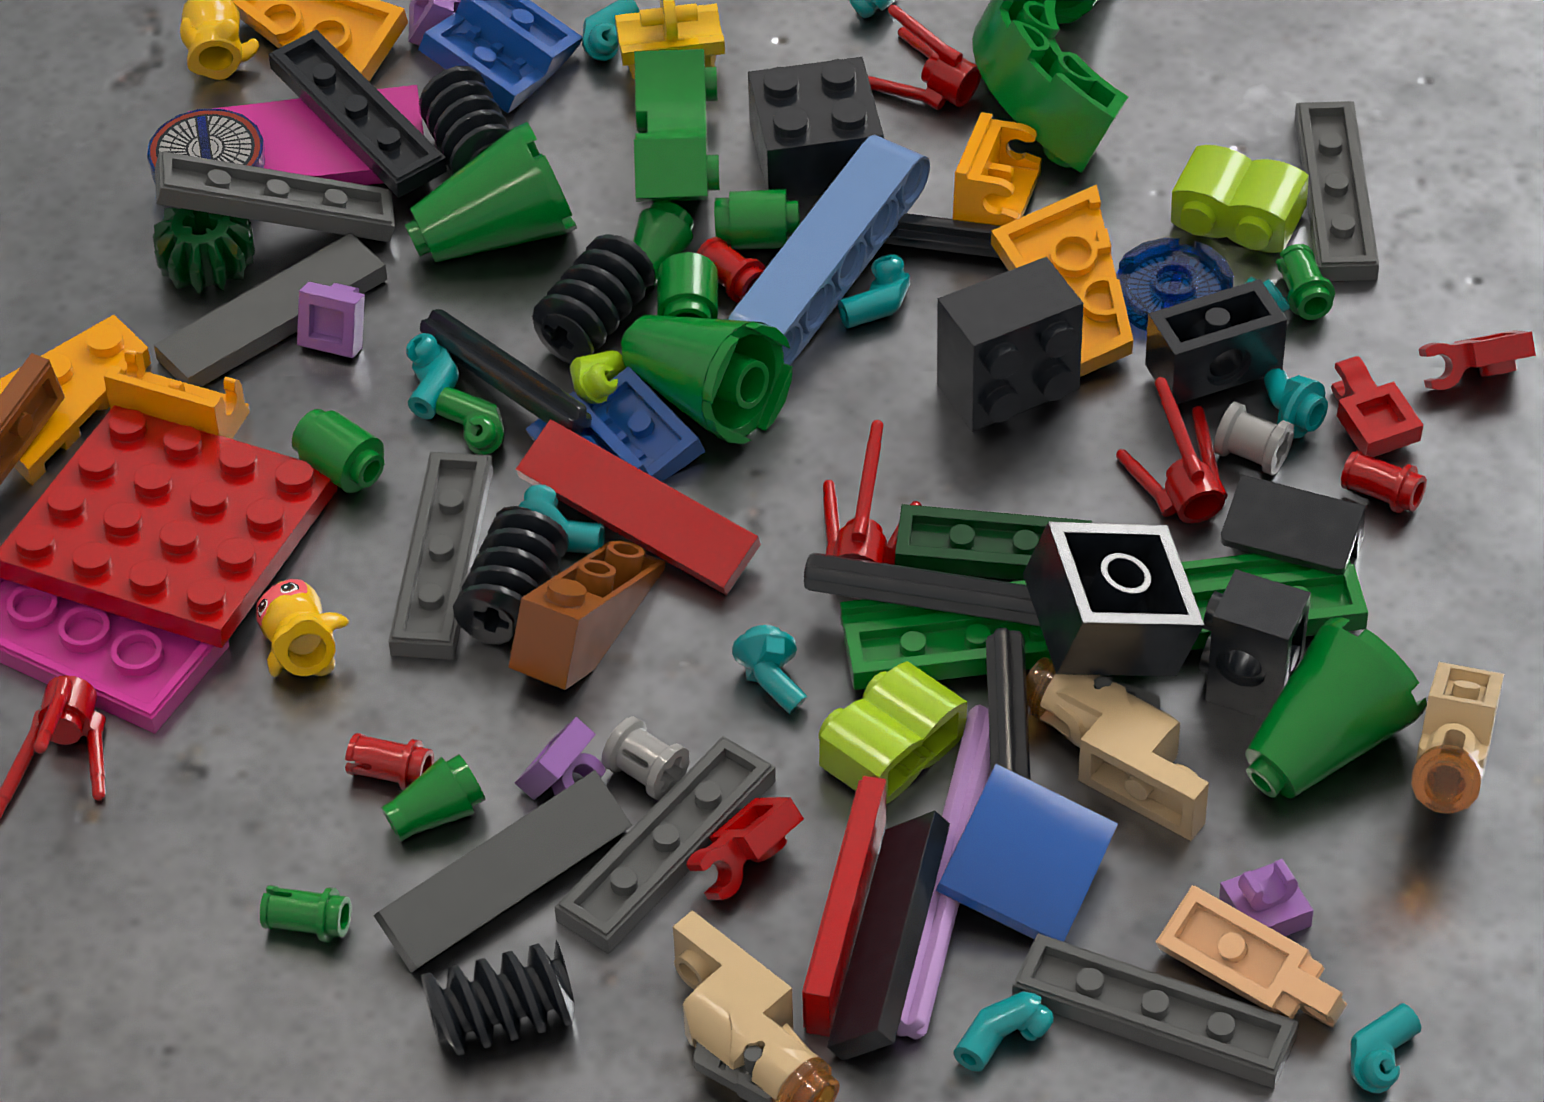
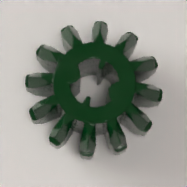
(202, 247)

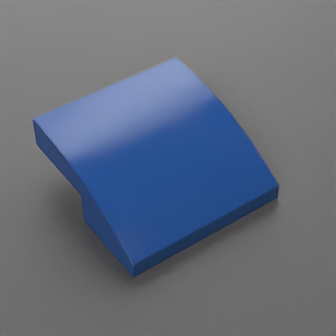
(506, 41)
(637, 429)
(1026, 856)

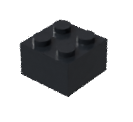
(810, 122)
(1009, 343)
(1112, 599)

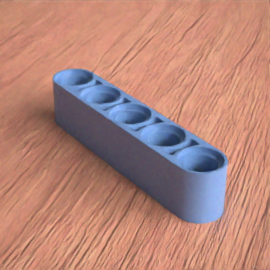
(835, 242)

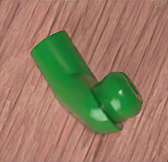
(479, 417)

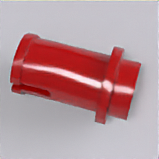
(733, 269)
(1384, 481)
(387, 759)

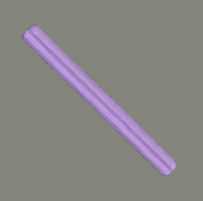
(966, 785)

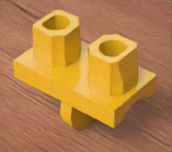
(670, 29)

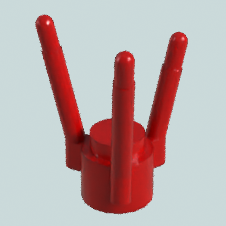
(945, 72)
(1191, 485)
(860, 536)
(62, 718)

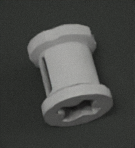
(1253, 438)
(645, 757)

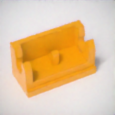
(991, 178)
(176, 400)

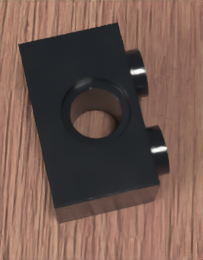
(1216, 341)
(1253, 642)

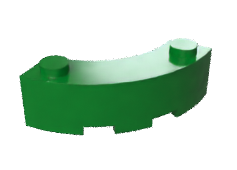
(1041, 83)
(672, 109)

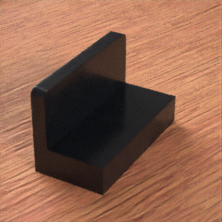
(1294, 525)

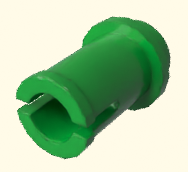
(1309, 291)
(306, 911)

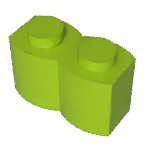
(1239, 198)
(893, 731)

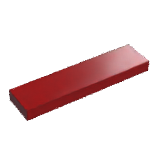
(639, 507)
(844, 906)

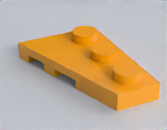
(356, 28)
(1080, 249)
(80, 372)

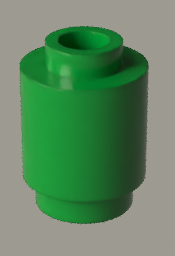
(756, 219)
(687, 286)
(339, 449)

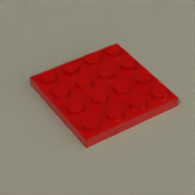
(166, 525)

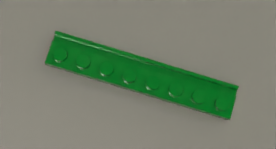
(955, 644)

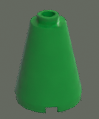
(492, 202)
(713, 370)
(1332, 710)

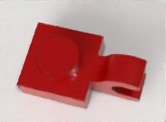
(1491, 353)
(1373, 416)
(752, 834)

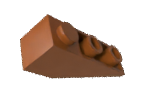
(581, 612)

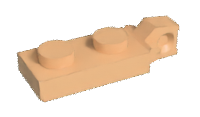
(1249, 958)

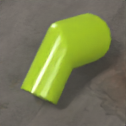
(593, 374)

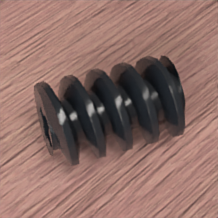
(461, 115)
(593, 297)
(512, 561)
(500, 997)

